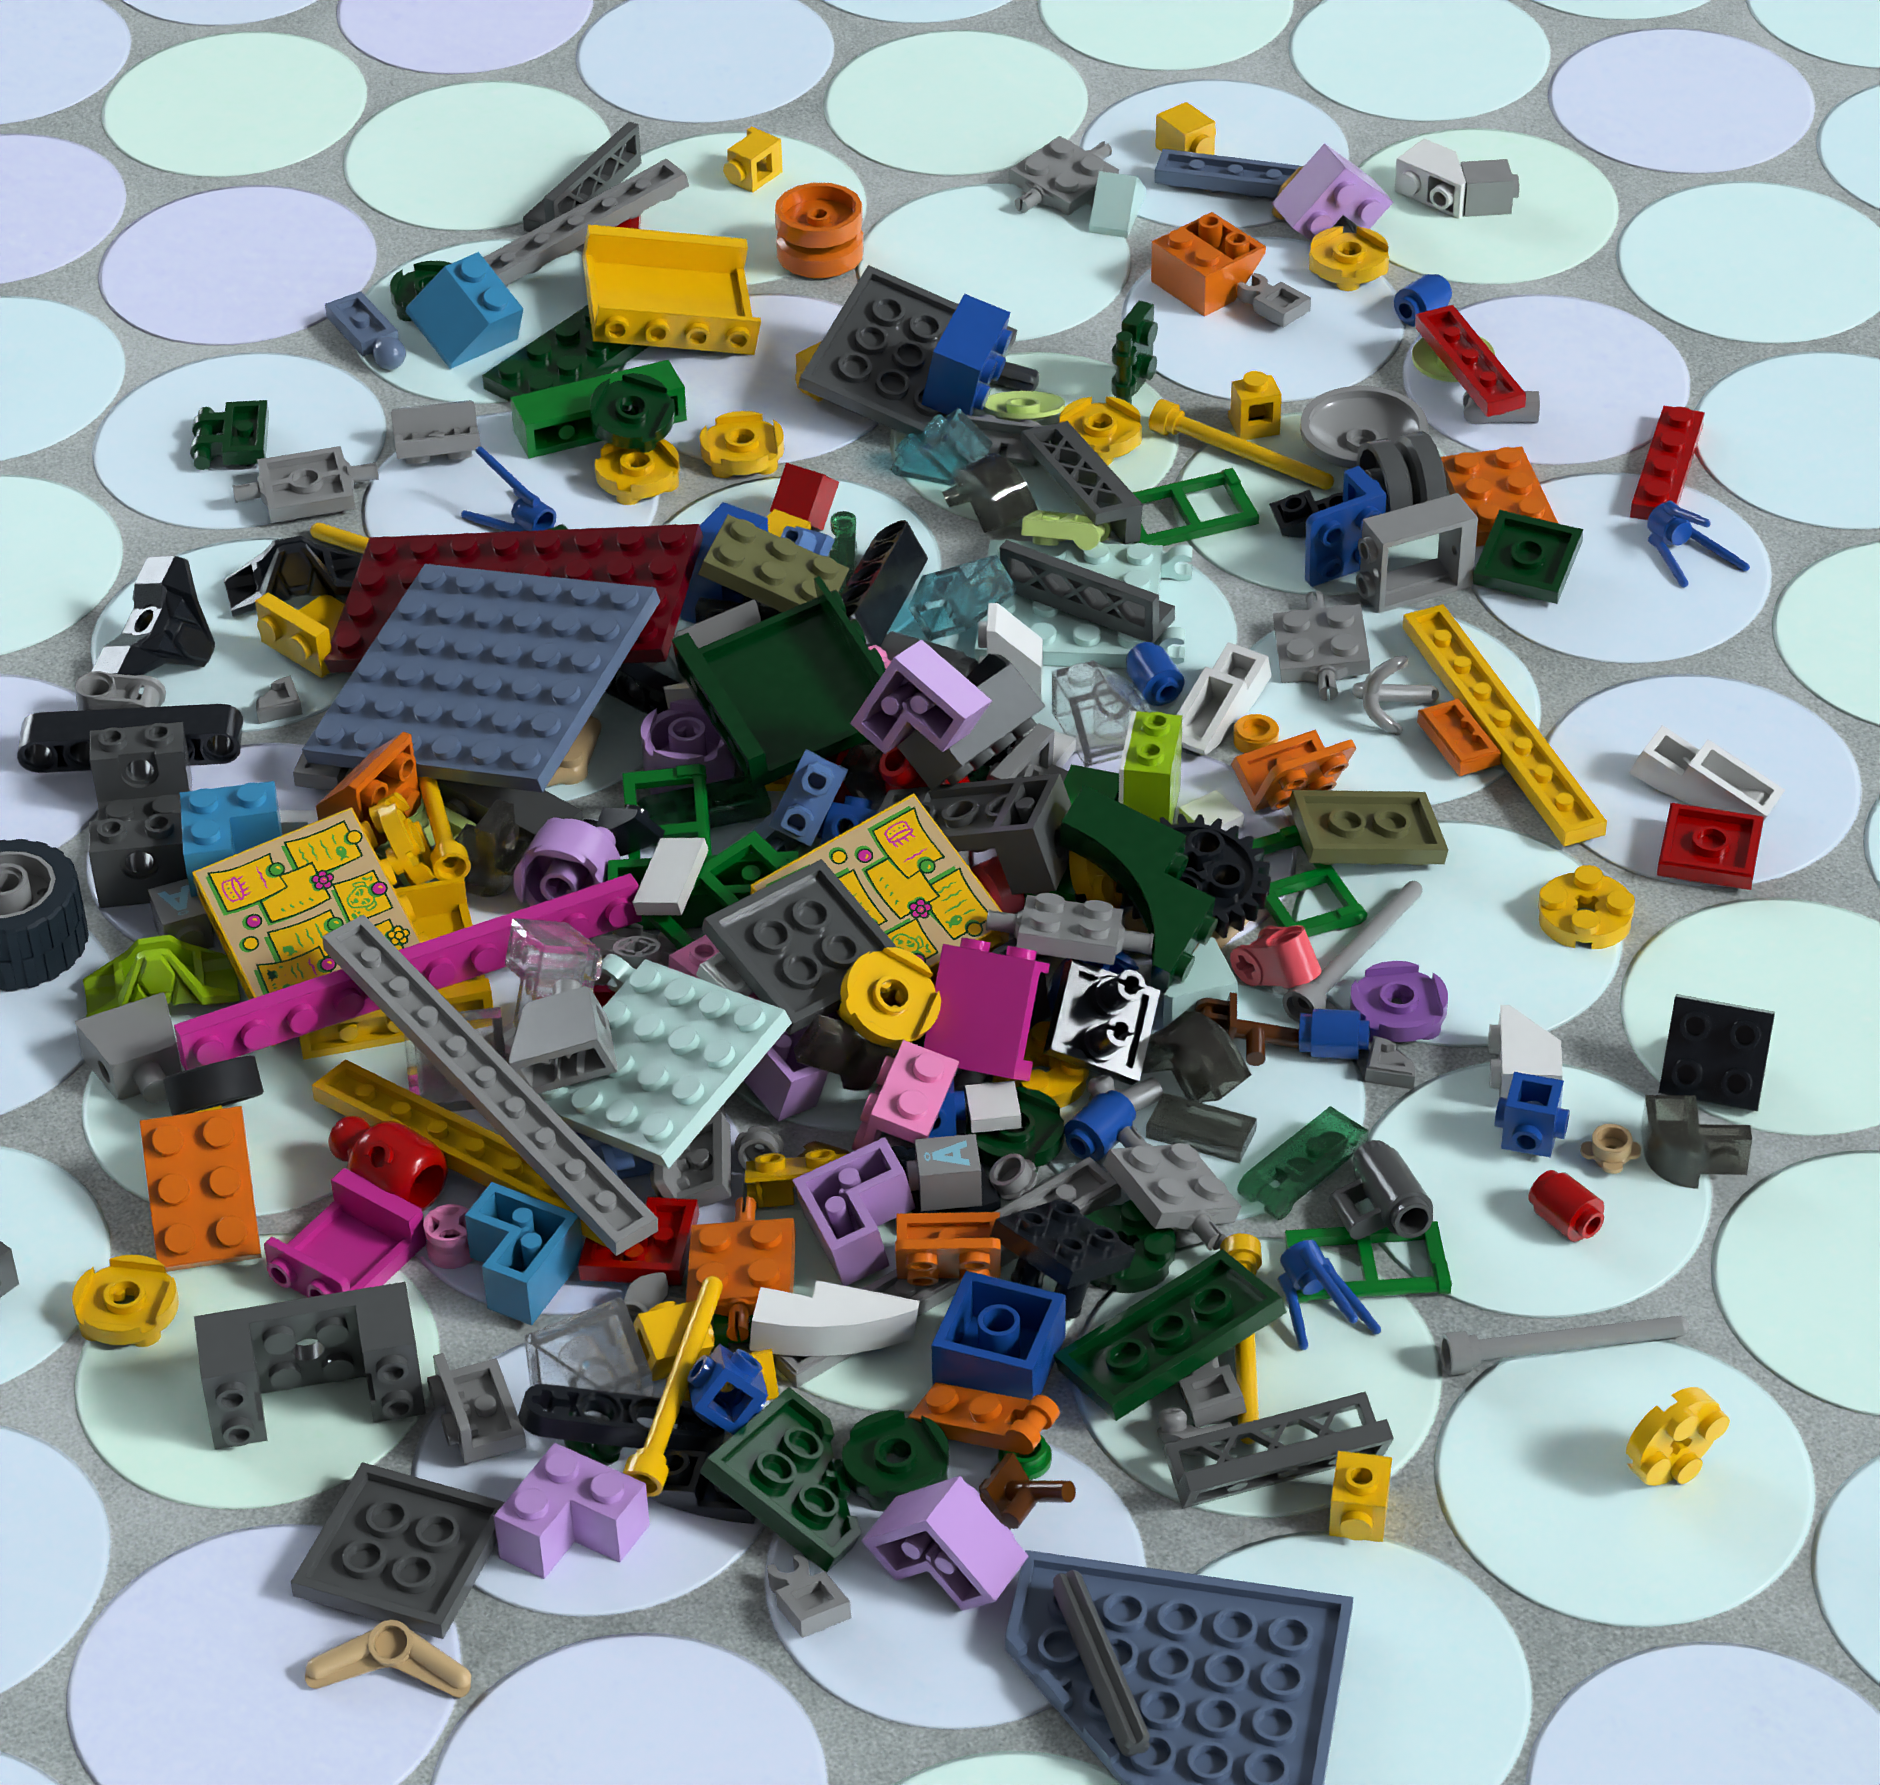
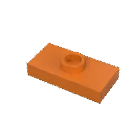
(1459, 737)

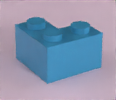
(226, 823)
(524, 1248)

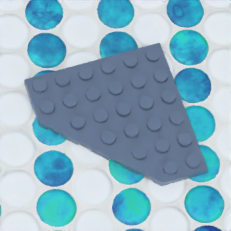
(1223, 1670)

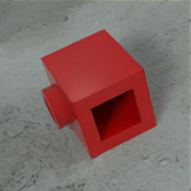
(805, 495)

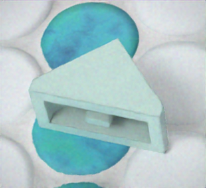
(1116, 204)
(1207, 979)

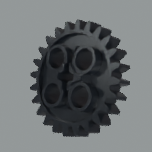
(1222, 868)

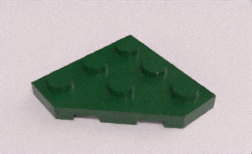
(789, 1478)

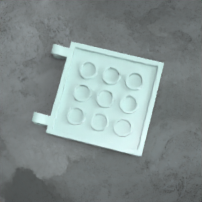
(1075, 640)
(677, 1059)

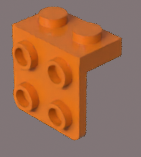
(1290, 765)
(946, 1246)

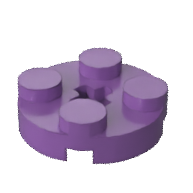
(1423, 1000)

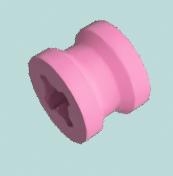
(447, 1236)

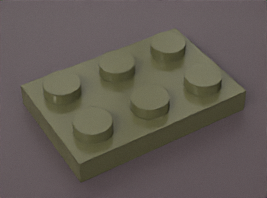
(767, 566)
(1368, 827)

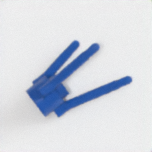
(527, 511)
(1673, 527)
(1312, 1272)

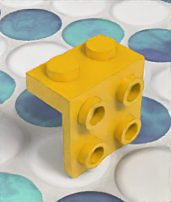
(301, 633)

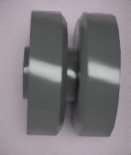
(1405, 470)

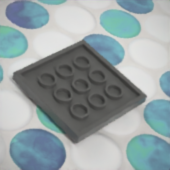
(882, 352)

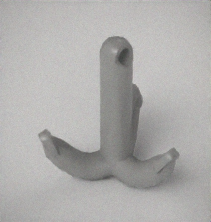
(1373, 692)

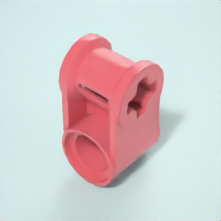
(1277, 958)

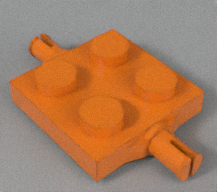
(744, 1258)

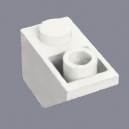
(1432, 177)
(1015, 641)
(1521, 1048)

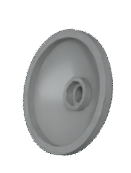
(1348, 416)

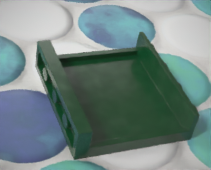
(784, 685)

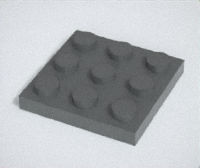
(796, 941)
(400, 1550)

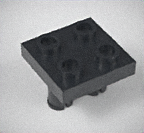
(1102, 1020)
(1717, 1052)
(1064, 1246)

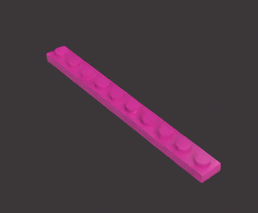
(440, 960)

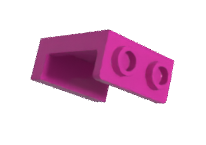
(985, 1007)
(351, 1243)

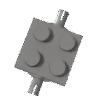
(1060, 175)
(306, 484)
(1321, 644)
(1070, 929)
(1172, 1186)

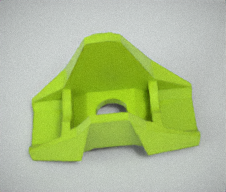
(158, 966)

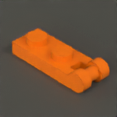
(987, 1417)

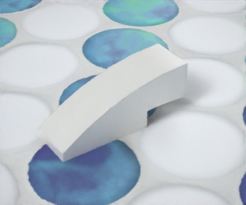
(1222, 697)
(1704, 775)
(831, 1321)

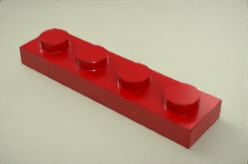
(1470, 361)
(1667, 460)

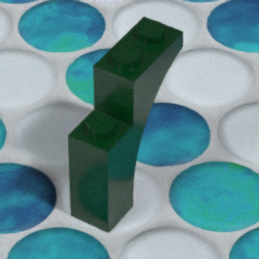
(1147, 865)

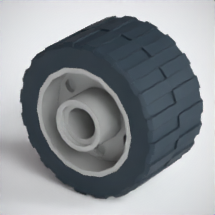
(39, 914)

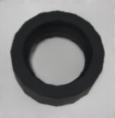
(213, 1085)

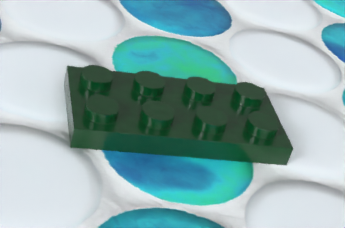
(557, 359)
(1169, 1334)

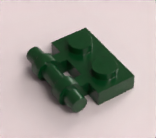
(1134, 351)
(243, 436)

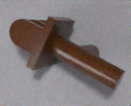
(1253, 1032)
(1013, 1496)

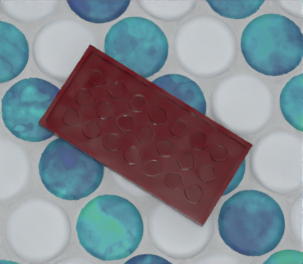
(619, 555)

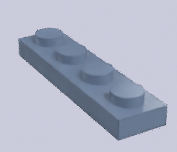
(1222, 173)

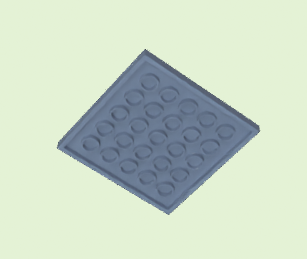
(485, 674)

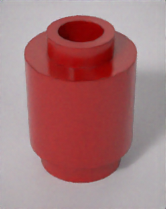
(1567, 1205)

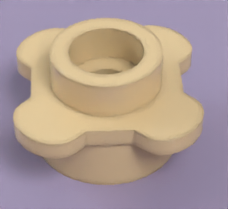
(1611, 1147)

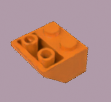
(1205, 262)
(380, 774)

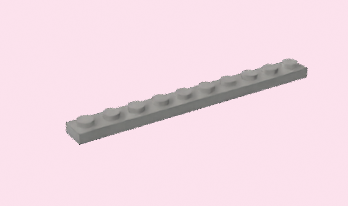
(491, 1085)

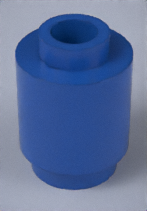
(1422, 295)
(1154, 674)
(1333, 1033)
(1098, 1124)

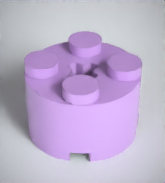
(684, 738)
(563, 859)

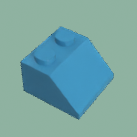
(466, 311)

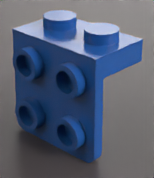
(1335, 531)

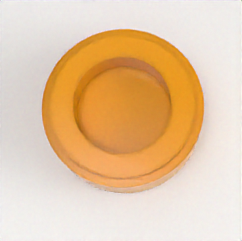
(1255, 732)

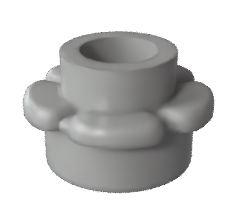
(757, 1134)
(1013, 1176)

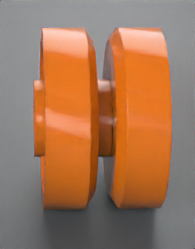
(819, 230)

